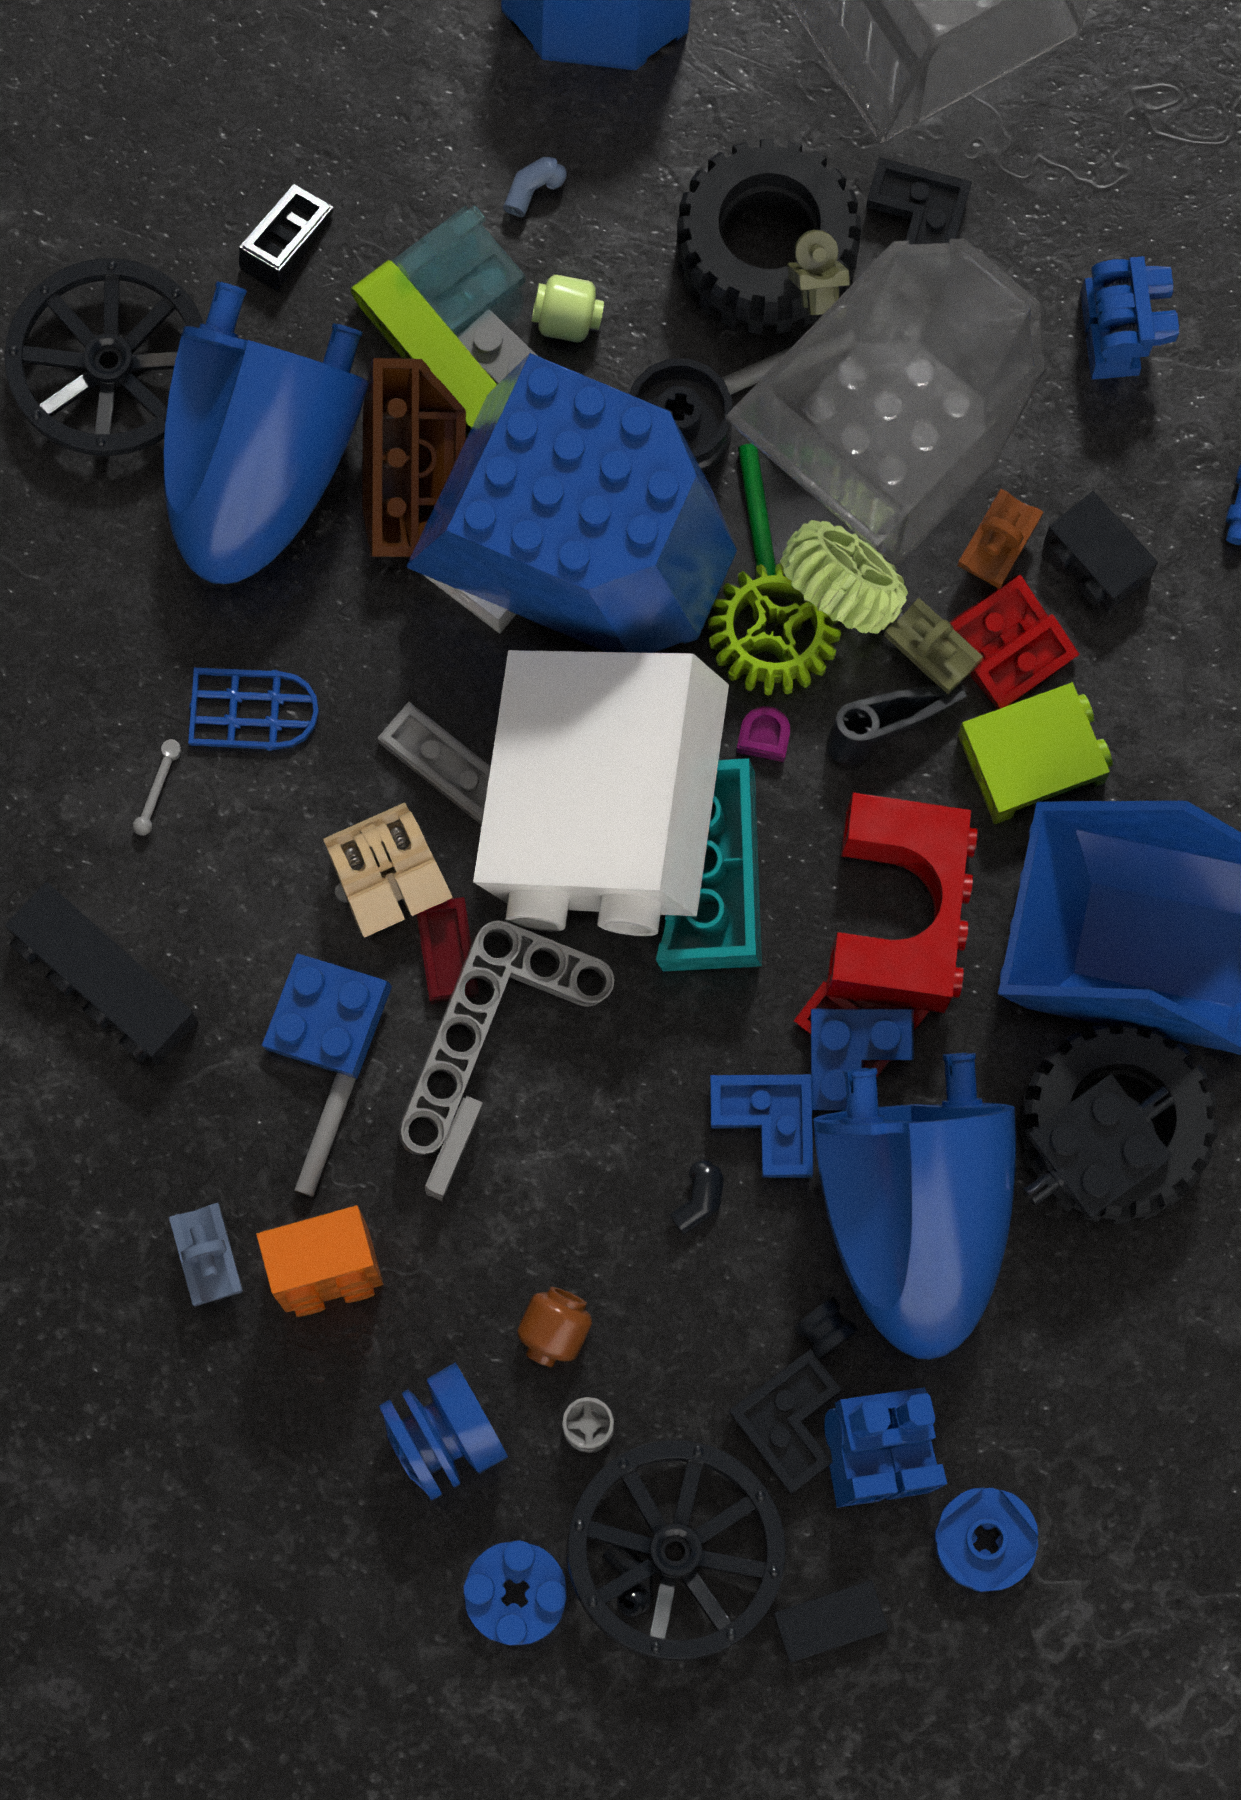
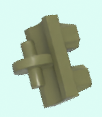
(817, 271)
(933, 646)

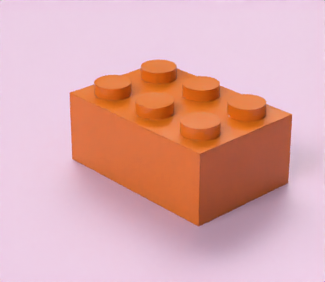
(320, 1261)

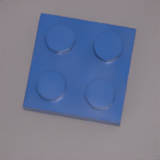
(327, 1015)

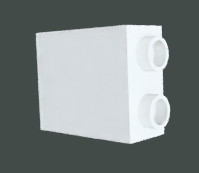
(601, 787)

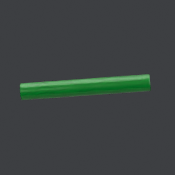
(757, 507)

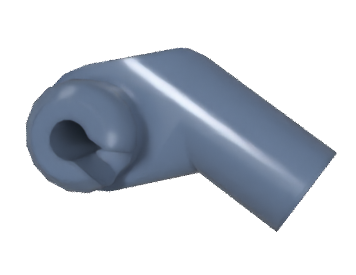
(529, 179)

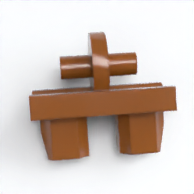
(1000, 539)

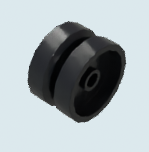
(696, 397)

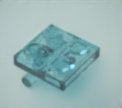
(460, 269)

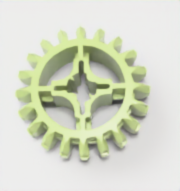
(844, 577)

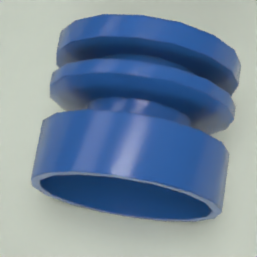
(442, 1432)

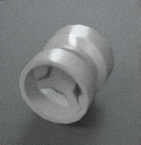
(589, 1417)

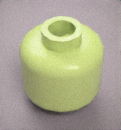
(567, 308)

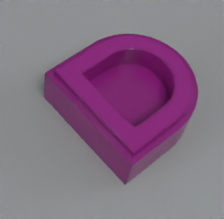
(764, 734)

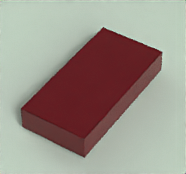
(445, 947)

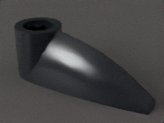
(883, 717)

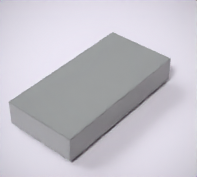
(453, 1147)

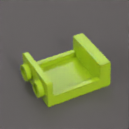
(1034, 750)

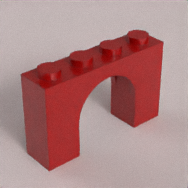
(934, 847)

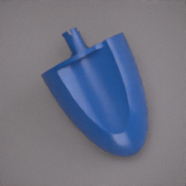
(251, 440)
(920, 1205)

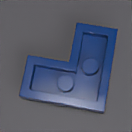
(848, 1037)
(776, 1105)

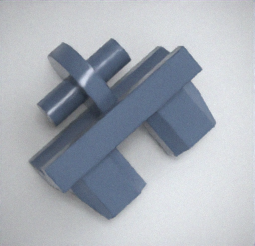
(206, 1254)

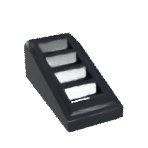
(268, 261)

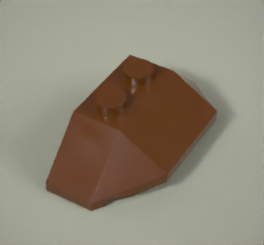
(408, 451)

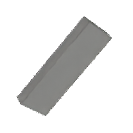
(438, 759)

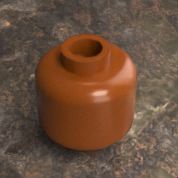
(554, 1326)

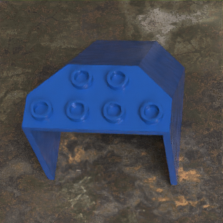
(1130, 920)

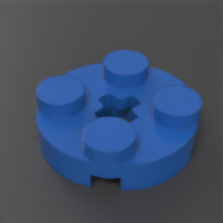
(1016, 1542)
(485, 1592)

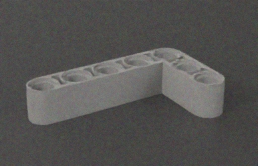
(479, 1017)

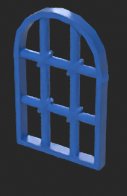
(235, 697)

